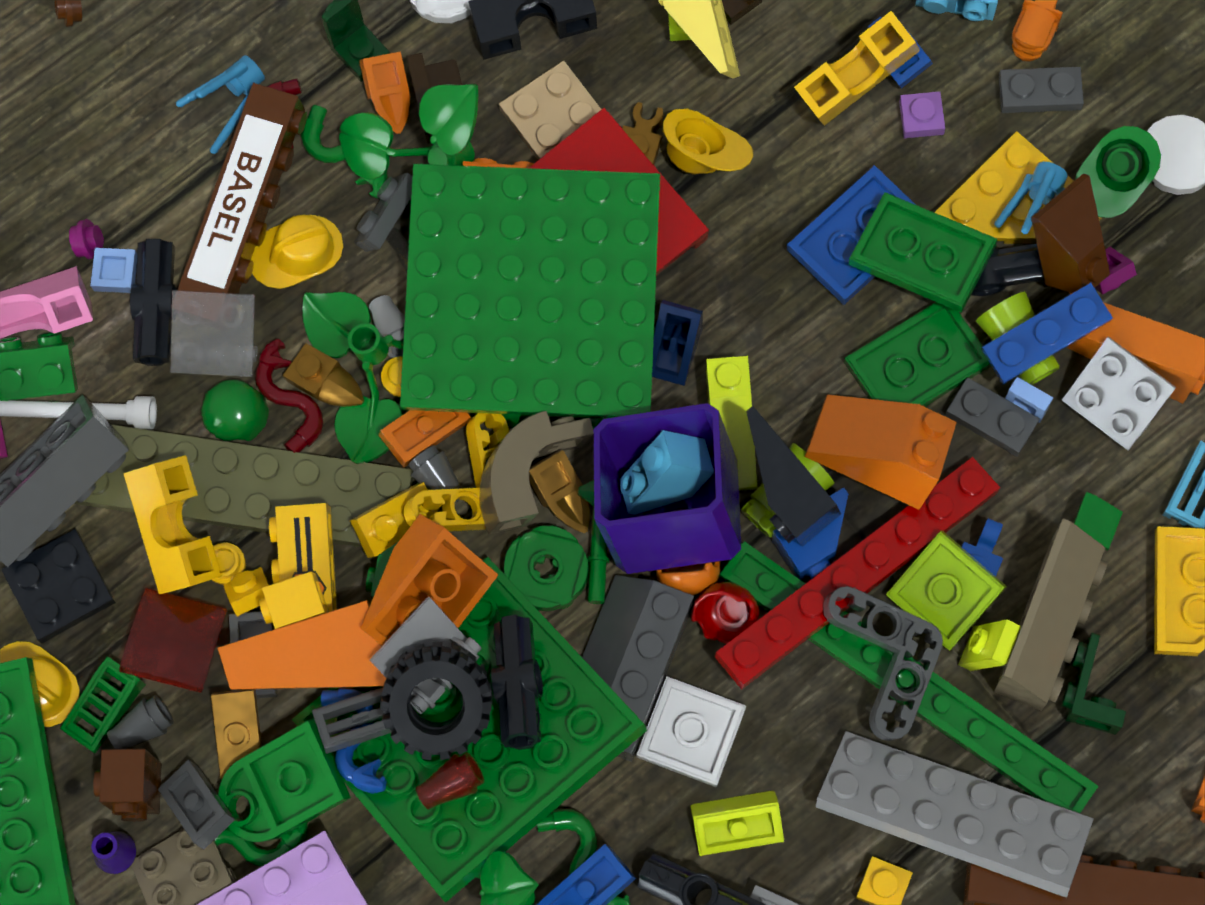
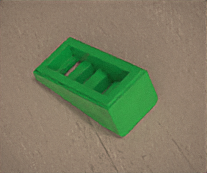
(99, 682)

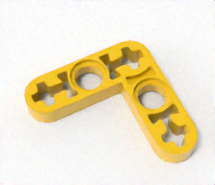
(434, 499)

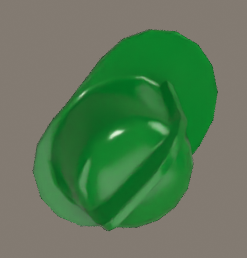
(1121, 169)

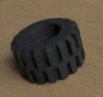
(429, 736)

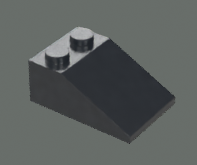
(791, 491)

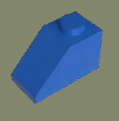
(819, 551)

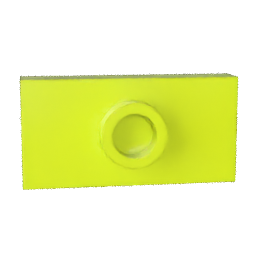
(989, 645)

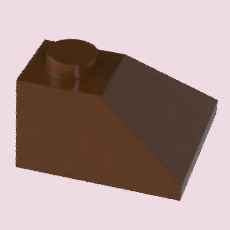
(1071, 238)

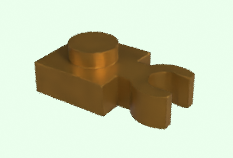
(643, 133)

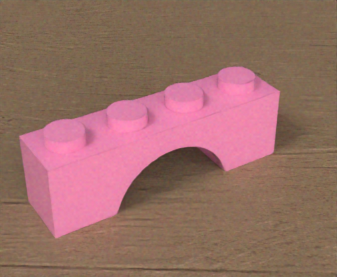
(46, 304)

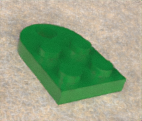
(285, 785)

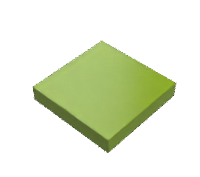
(946, 589)

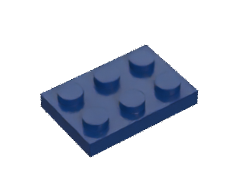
(833, 235)

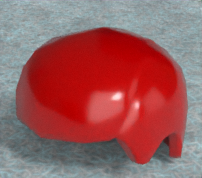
(725, 611)

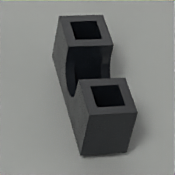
(499, 20)

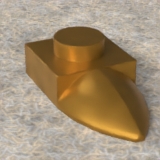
(323, 378)
(557, 488)

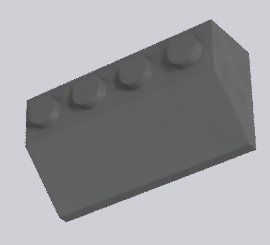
(54, 475)
(637, 642)

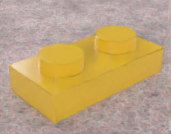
(386, 522)

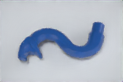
(362, 777)

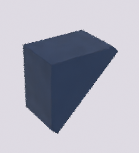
(675, 341)

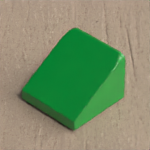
(1098, 519)

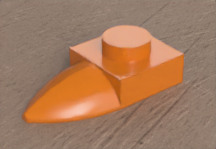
(387, 88)

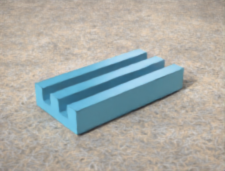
(1185, 517)

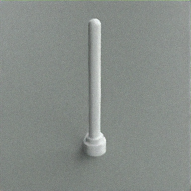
(137, 412)

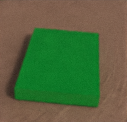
(923, 252)
(919, 358)

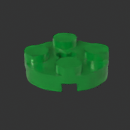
(567, 556)

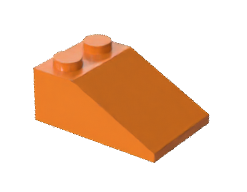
(883, 445)
(424, 565)

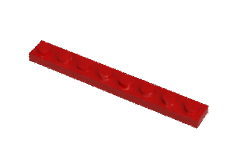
(860, 568)

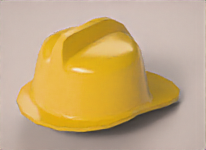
(703, 145)
(297, 251)
(55, 682)

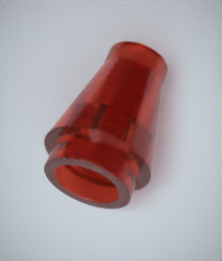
(451, 781)

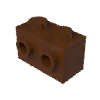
(129, 783)

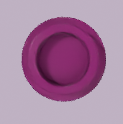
(85, 238)

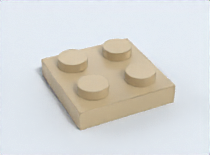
(549, 109)

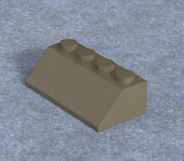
(1051, 617)

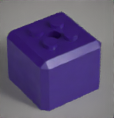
(661, 537)

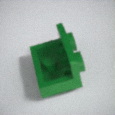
(36, 367)

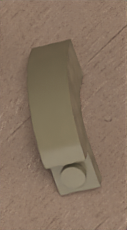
(505, 484)

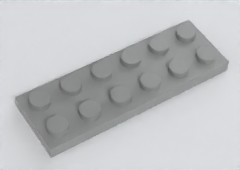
(955, 813)

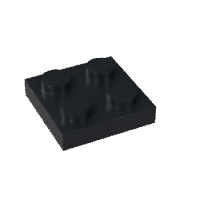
(58, 586)

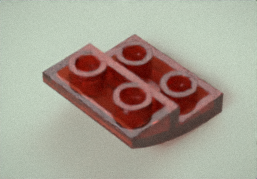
(173, 640)

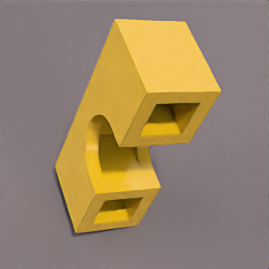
(874, 58)
(158, 500)

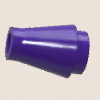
(120, 857)

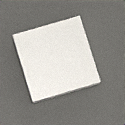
(691, 731)

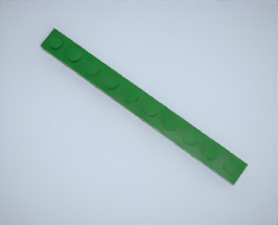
(942, 704)

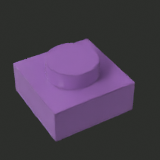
(922, 114)

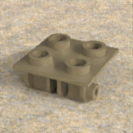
(181, 872)

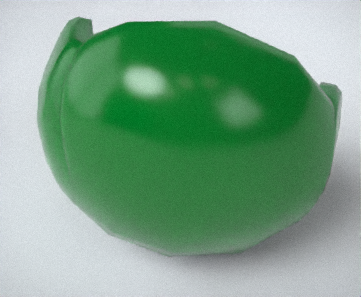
(234, 411)

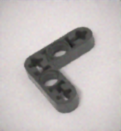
(900, 643)

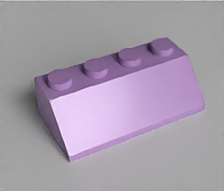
(303, 876)

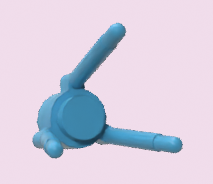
(238, 80)
(1043, 187)

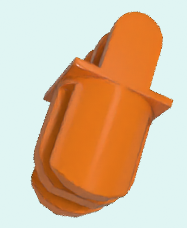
(1035, 28)

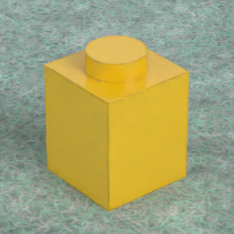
(293, 600)

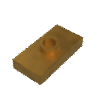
(235, 726)

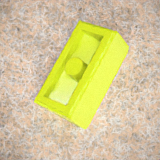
(737, 823)

